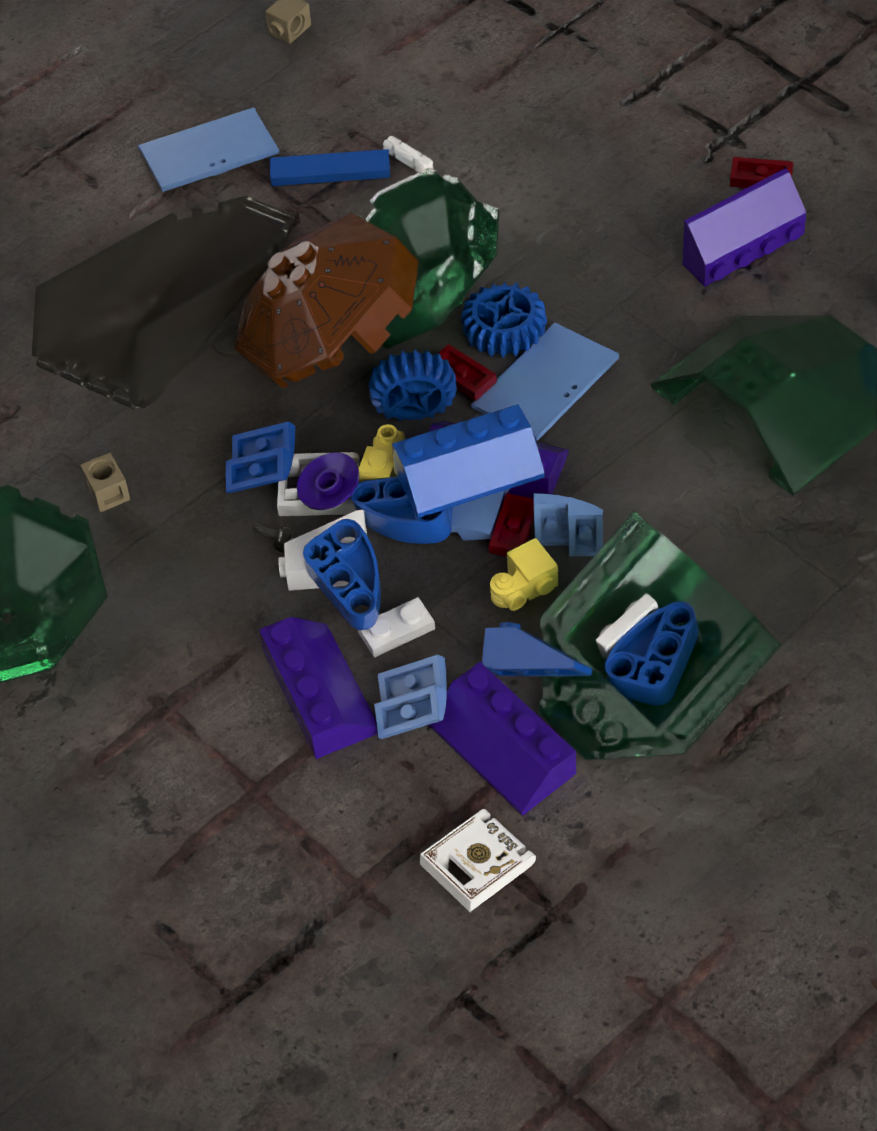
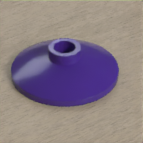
(328, 481)

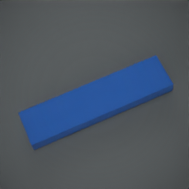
(329, 167)

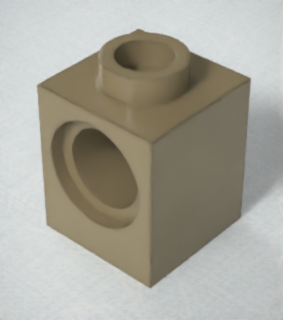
(288, 19)
(105, 482)

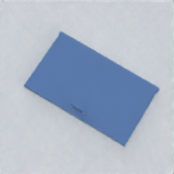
(208, 149)
(548, 377)

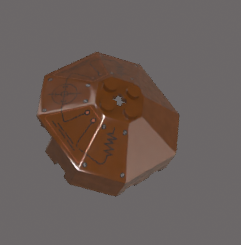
(322, 291)

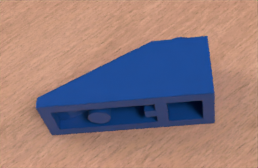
(518, 653)

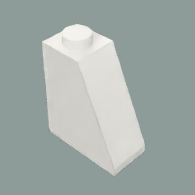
(293, 564)

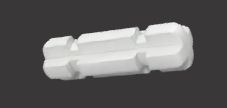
(407, 154)

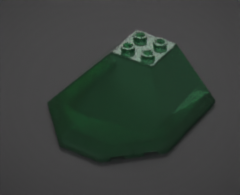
(799, 380)
(724, 659)

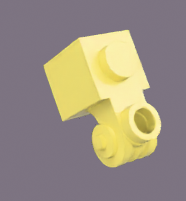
(378, 460)
(529, 575)

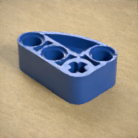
(392, 515)
(354, 562)
(641, 650)

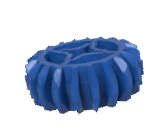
(503, 319)
(412, 385)

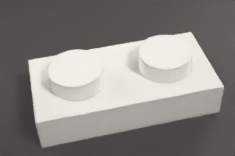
(633, 614)
(398, 627)

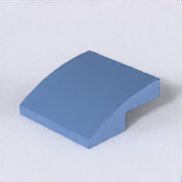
(478, 517)
(568, 523)
(411, 696)

